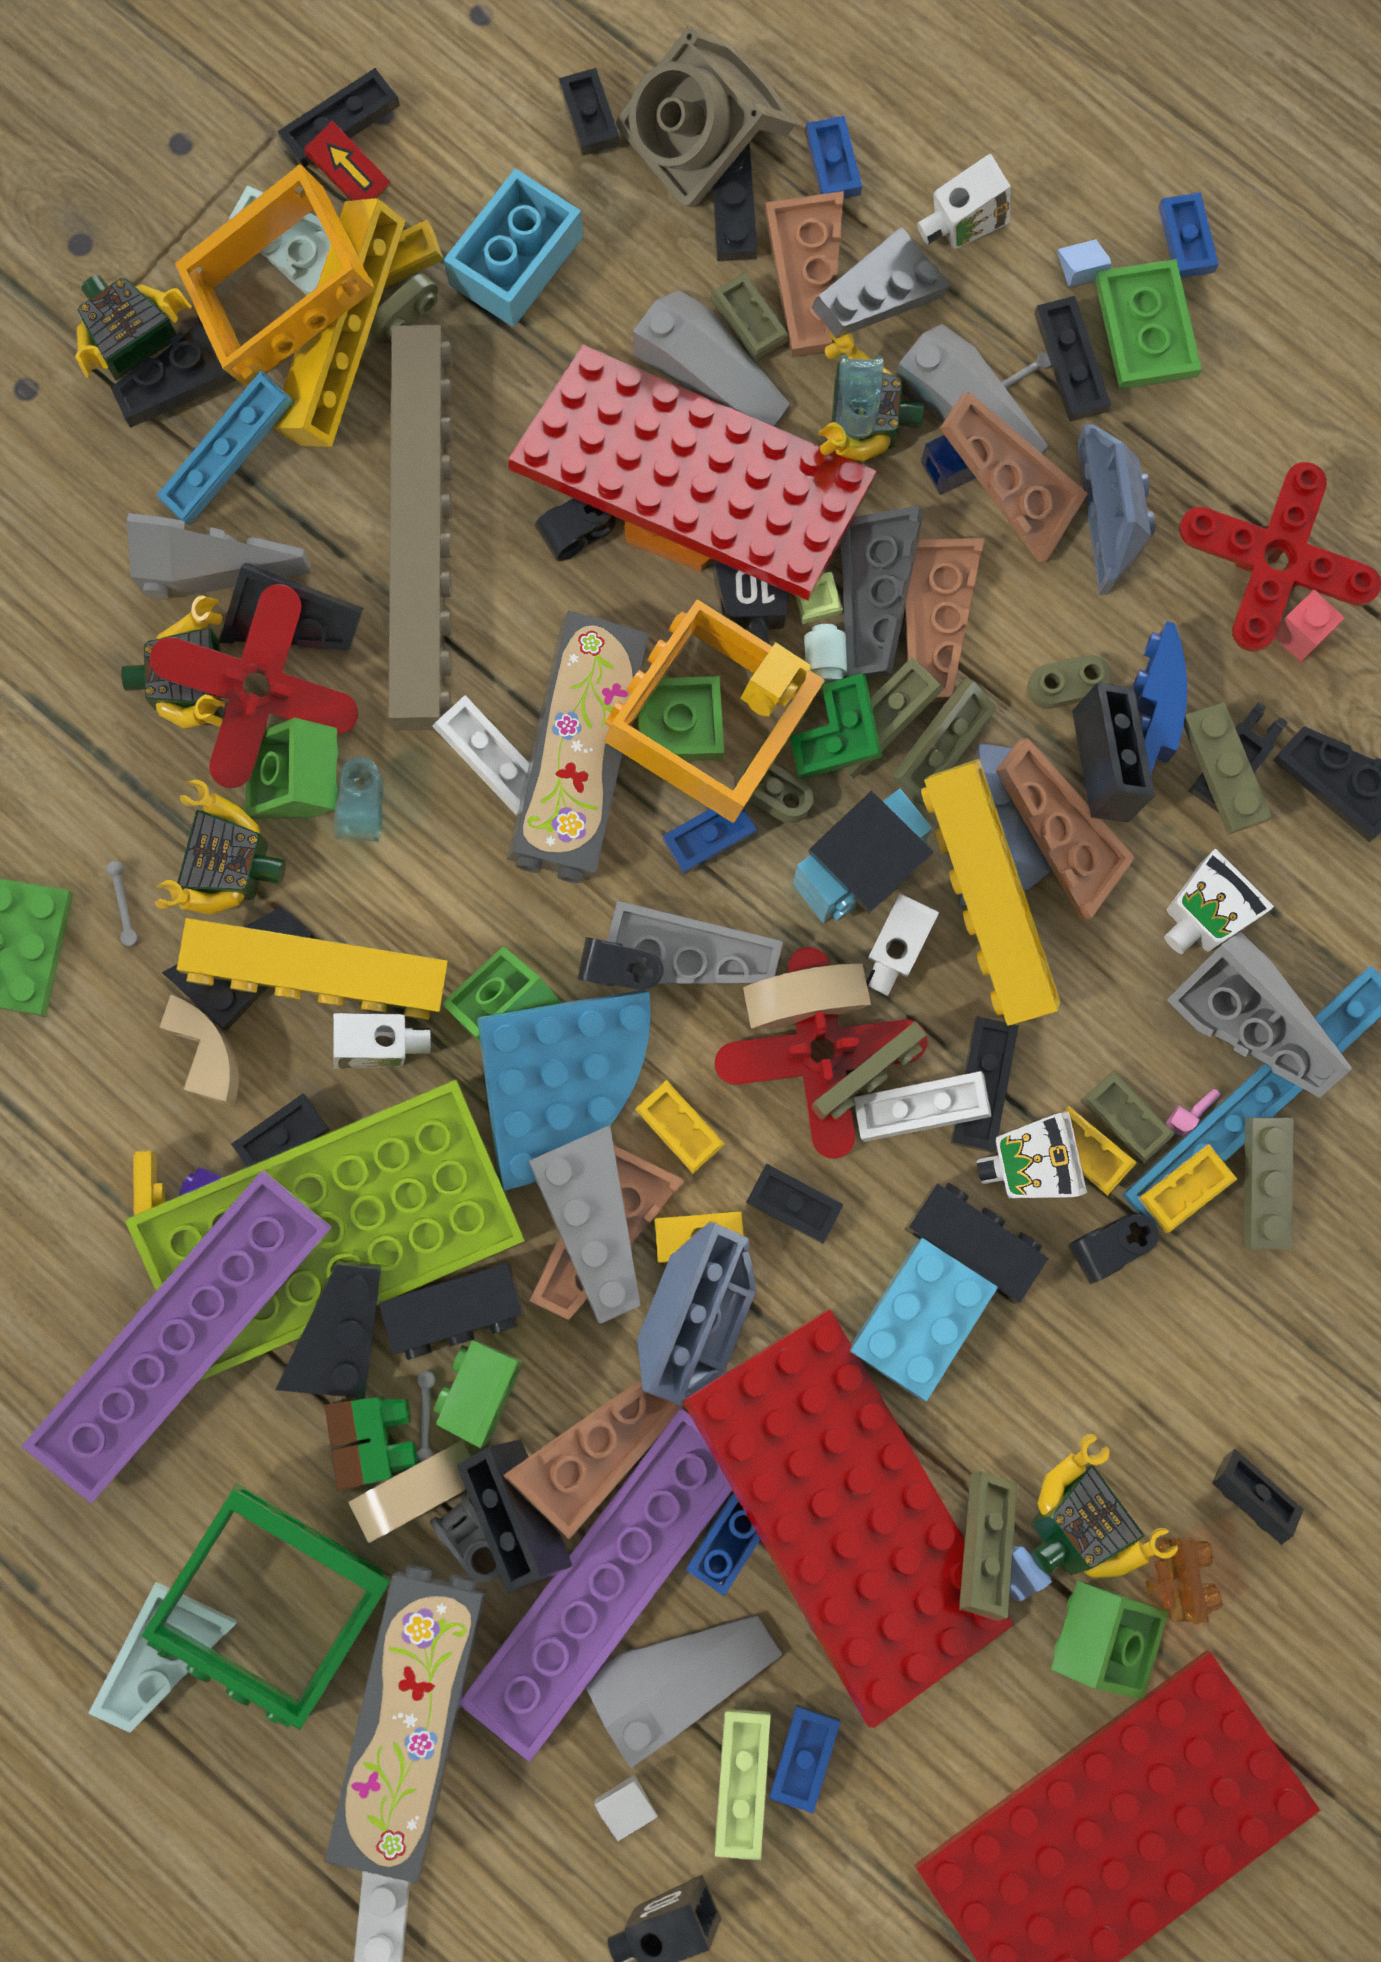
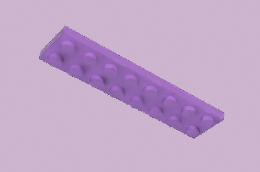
(176, 1336)
(599, 1598)

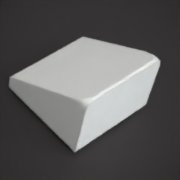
(625, 1808)

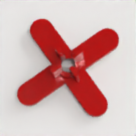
(1287, 533)
(248, 714)
(790, 1058)

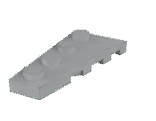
(692, 948)
(589, 1212)

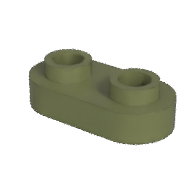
(405, 306)
(1070, 680)
(777, 787)

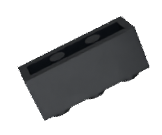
(1113, 753)
(978, 1241)
(452, 1311)
(519, 1537)

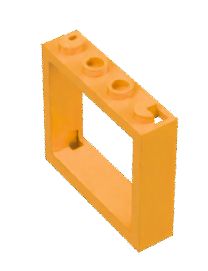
(244, 238)
(740, 647)

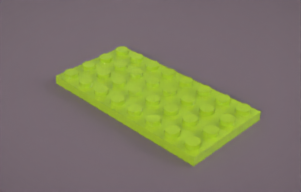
(394, 1187)

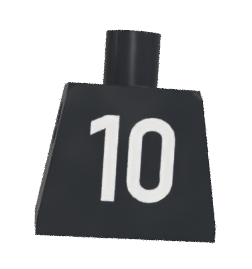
(750, 601)
(669, 1926)

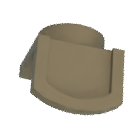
(699, 113)

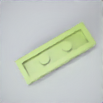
(742, 1784)

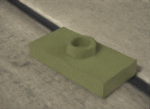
(749, 316)
(1127, 1117)

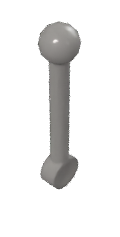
(1041, 362)
(128, 936)
(426, 1381)

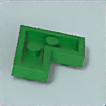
(848, 738)

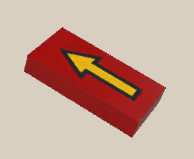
(346, 164)

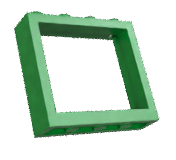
(240, 1683)

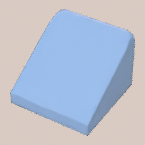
(1083, 262)
(1025, 1575)

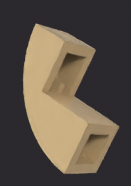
(803, 993)
(215, 1066)
(410, 1493)

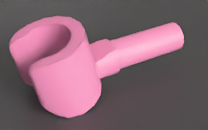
(1183, 1121)

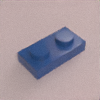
(833, 157)
(1188, 234)
(706, 838)
(804, 1758)

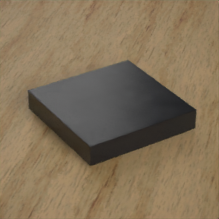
(870, 852)

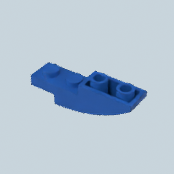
(1162, 694)
(725, 1547)

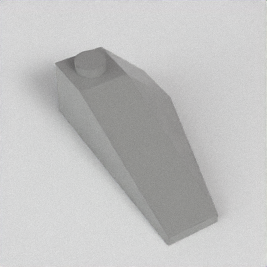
(703, 356)
(945, 367)
(188, 563)
(1255, 1010)
(667, 1686)

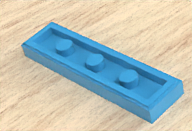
(225, 447)

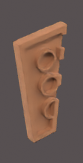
(805, 257)
(1016, 476)
(940, 606)
(1076, 846)
(644, 1193)
(589, 1459)

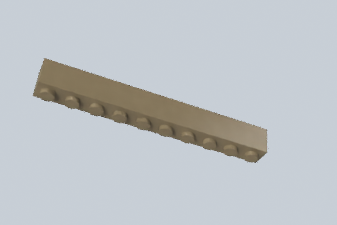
(418, 527)

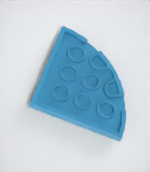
(559, 1074)

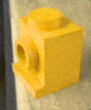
(775, 681)

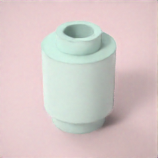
(826, 652)

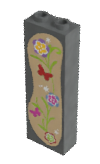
(570, 765)
(406, 1724)

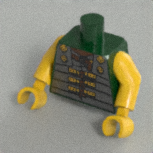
(124, 324)
(890, 416)
(173, 701)
(221, 858)
(1086, 1523)

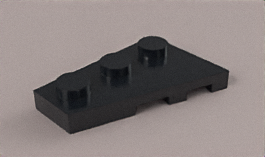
(172, 378)
(323, 619)
(1337, 777)
(220, 1001)
(337, 1339)

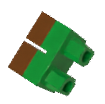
(372, 1460)

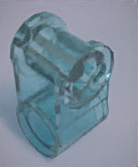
(859, 389)
(359, 809)

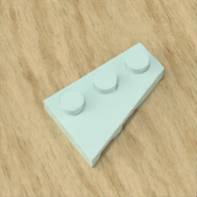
(298, 251)
(140, 1675)

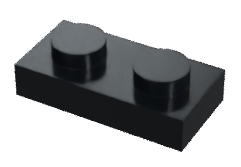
(589, 111)
(282, 1131)
(794, 1203)
(1258, 1496)

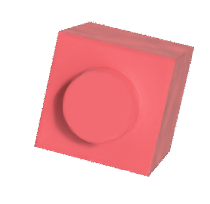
(1308, 625)

